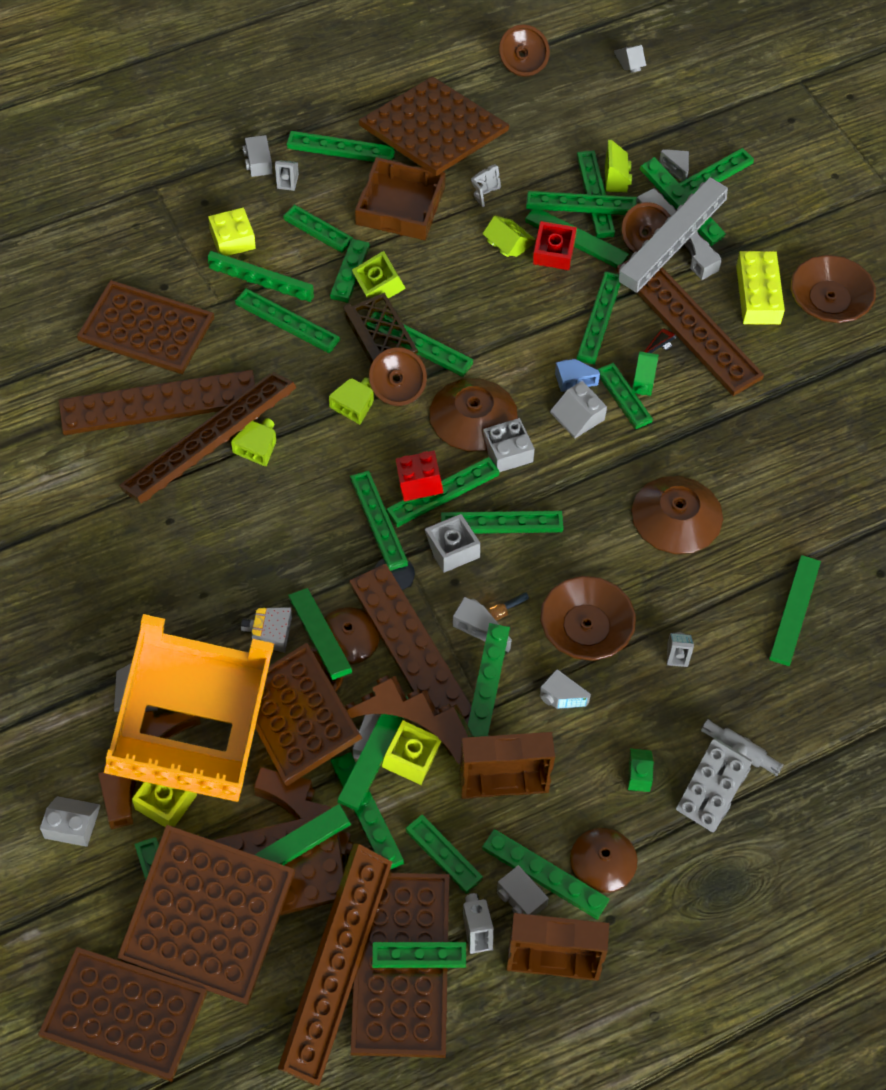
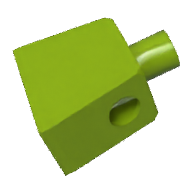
(352, 399)
(255, 441)

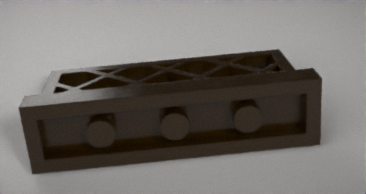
(364, 335)

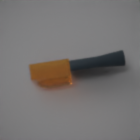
(501, 610)

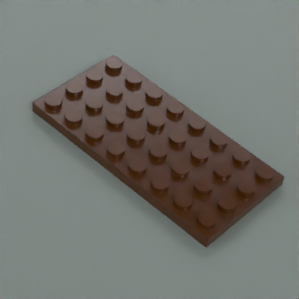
(403, 1008)

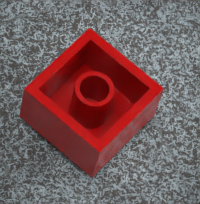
(554, 245)
(419, 475)

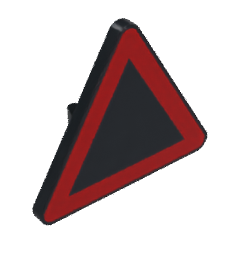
(661, 340)

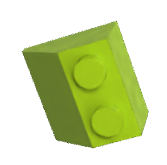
(617, 169)
(508, 236)
(378, 276)

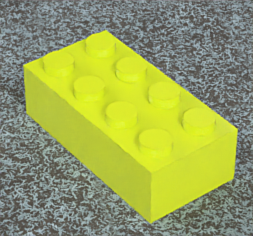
(760, 287)

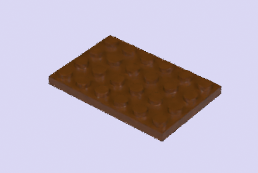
(146, 327)
(302, 716)
(316, 872)
(123, 1014)

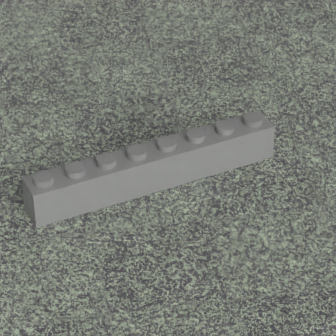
(672, 234)

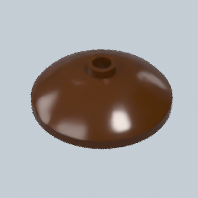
(529, 42)
(641, 217)
(409, 370)
(358, 642)
(602, 872)

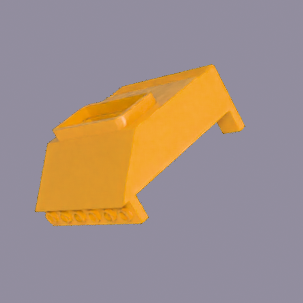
(197, 682)

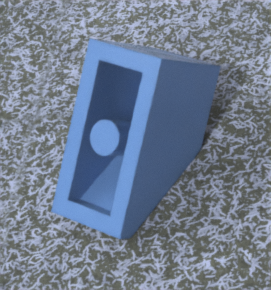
(572, 372)

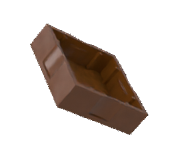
(400, 199)
(506, 765)
(557, 946)

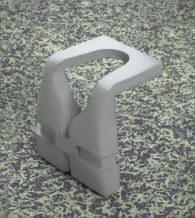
(489, 182)

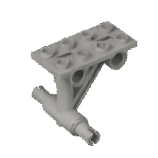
(721, 775)

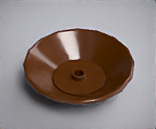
(833, 288)
(462, 424)
(676, 528)
(590, 602)

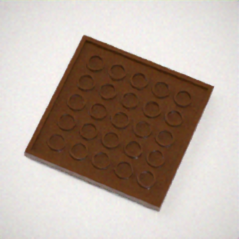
(434, 125)
(207, 914)

